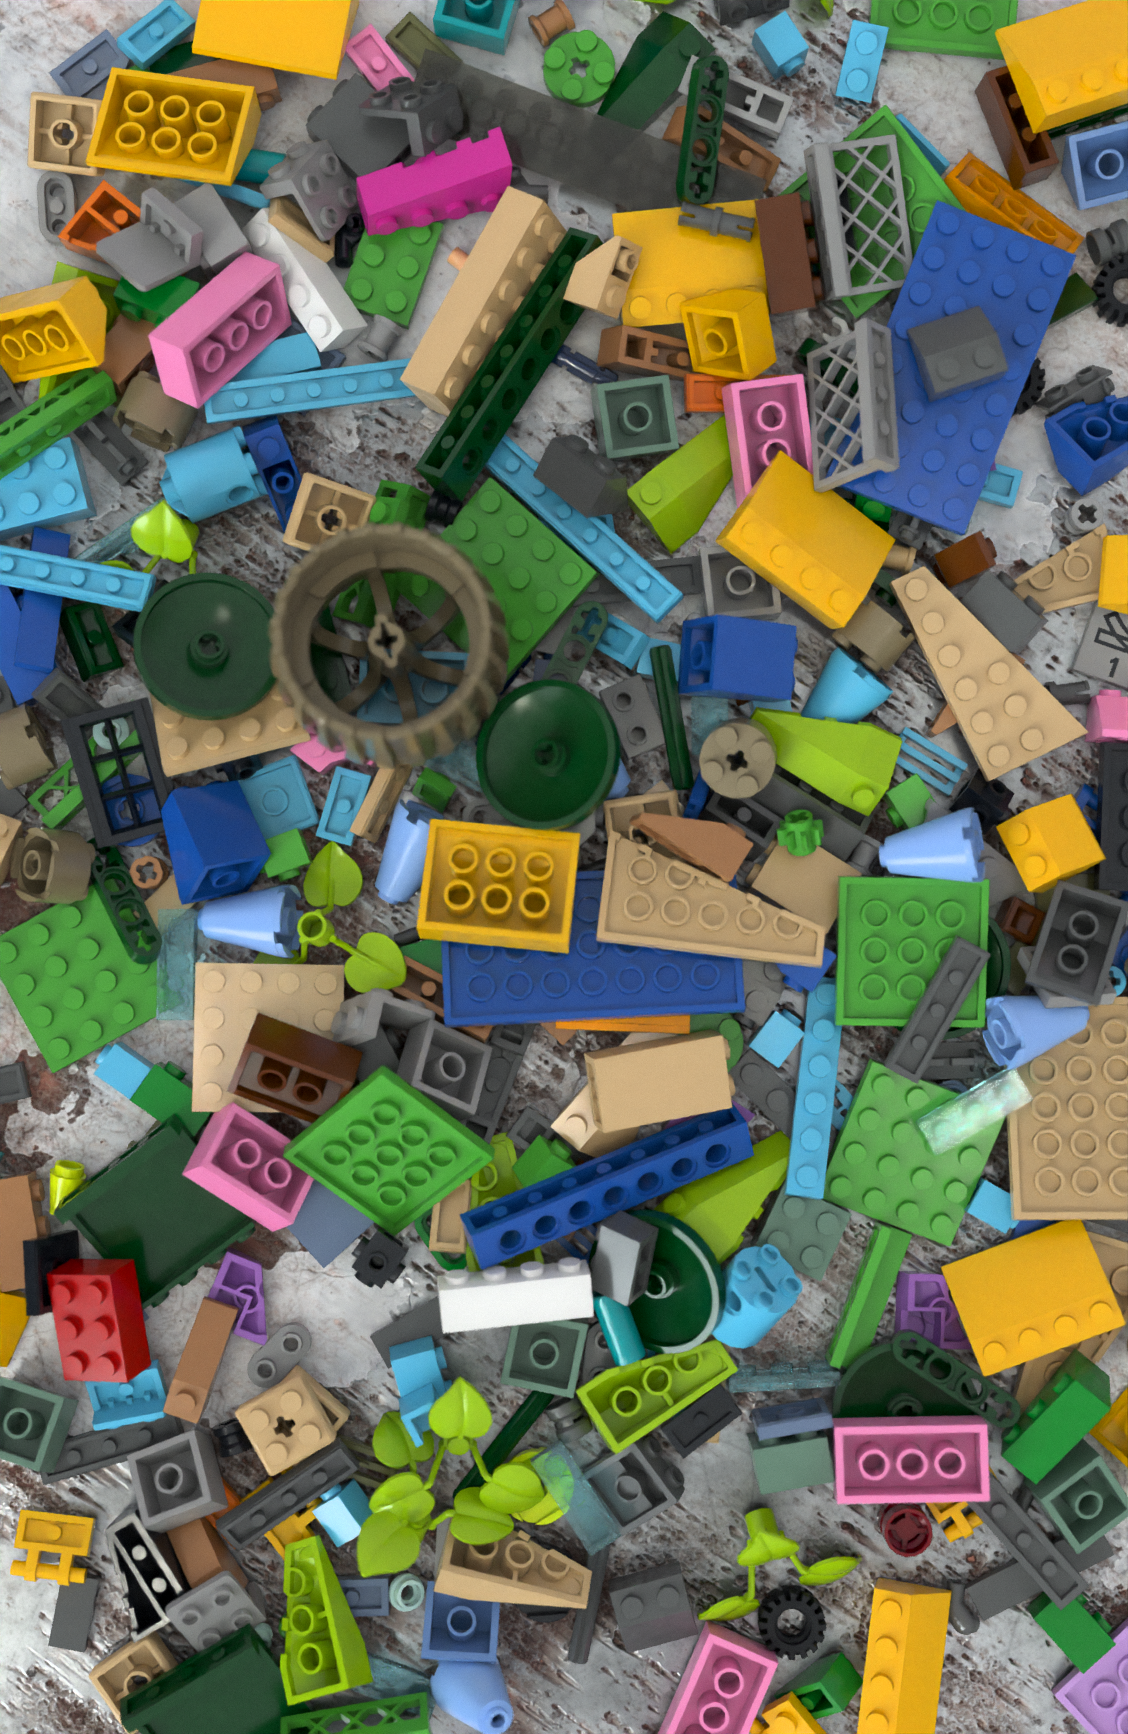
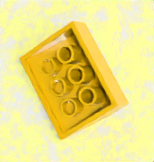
(277, 33)
(1069, 61)
(174, 126)
(685, 262)
(807, 542)
(498, 886)
(1032, 1295)

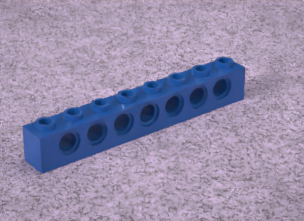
(606, 1185)

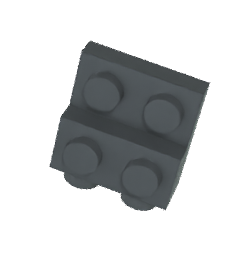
(761, 991)
(635, 1483)

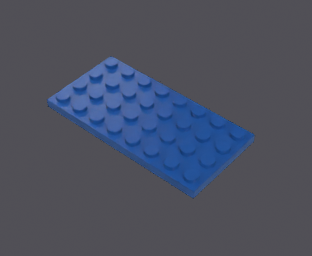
(954, 440)
(590, 983)

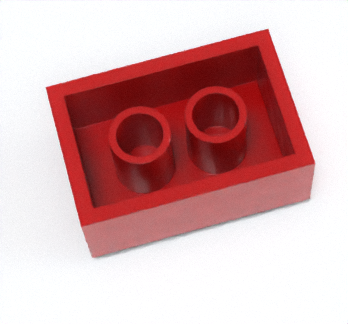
(99, 1320)

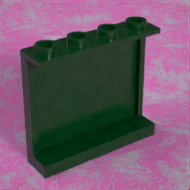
(155, 1214)
(217, 1691)

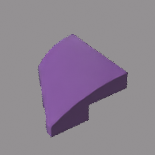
(241, 1285)
(926, 1308)

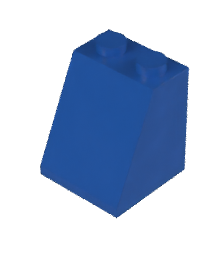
(737, 659)
(212, 841)

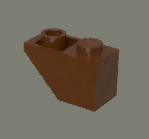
(964, 560)

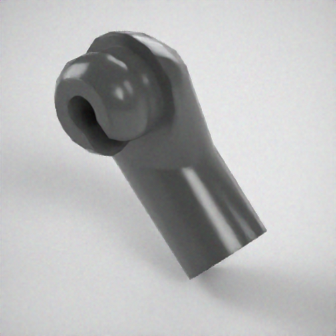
(520, 183)
(959, 1617)

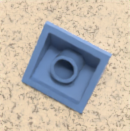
(1097, 165)
(459, 1628)

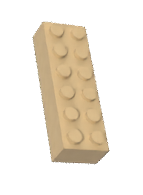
(483, 298)

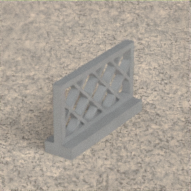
(828, 215)
(873, 399)

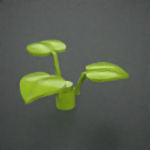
(165, 536)
(339, 881)
(458, 1419)
(393, 1545)
(764, 1546)

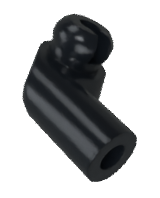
(347, 238)

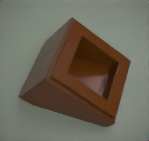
(1019, 920)

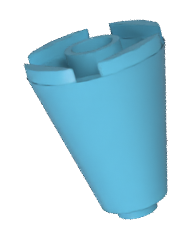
(845, 690)

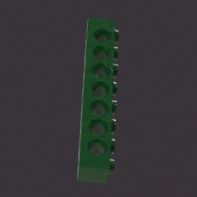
(507, 374)

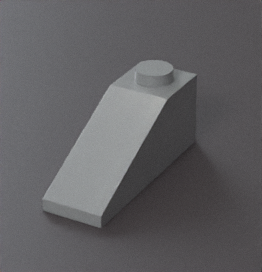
(748, 102)

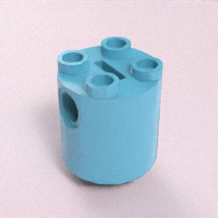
(211, 476)
(757, 1295)

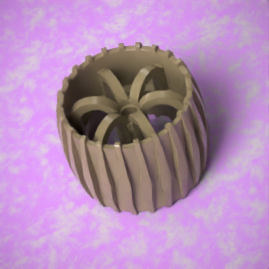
(365, 555)

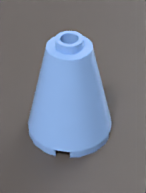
(938, 849)
(405, 852)
(255, 920)
(1025, 1029)
(473, 1694)

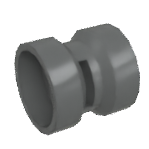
(1108, 242)
(569, 1418)

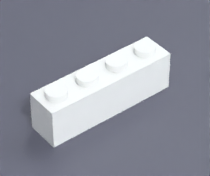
(308, 286)
(515, 1295)

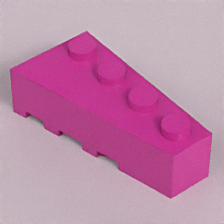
(436, 186)

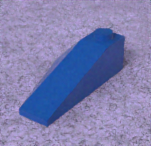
(1090, 442)

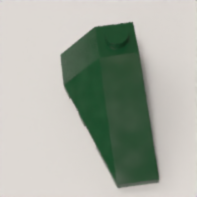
(653, 72)

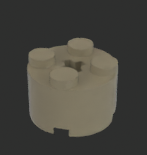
(153, 415)
(875, 636)
(23, 747)
(718, 766)
(52, 866)

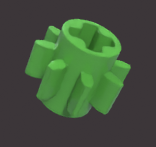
(800, 832)

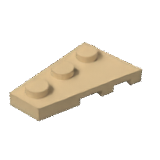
(1068, 576)

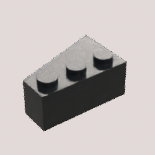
(147, 1571)

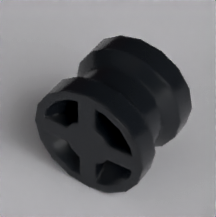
(442, 508)
(231, 1437)

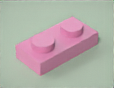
(375, 58)

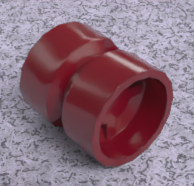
(905, 1528)

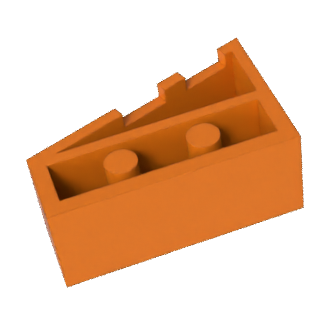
(98, 218)

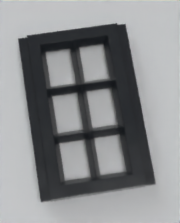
(89, 780)

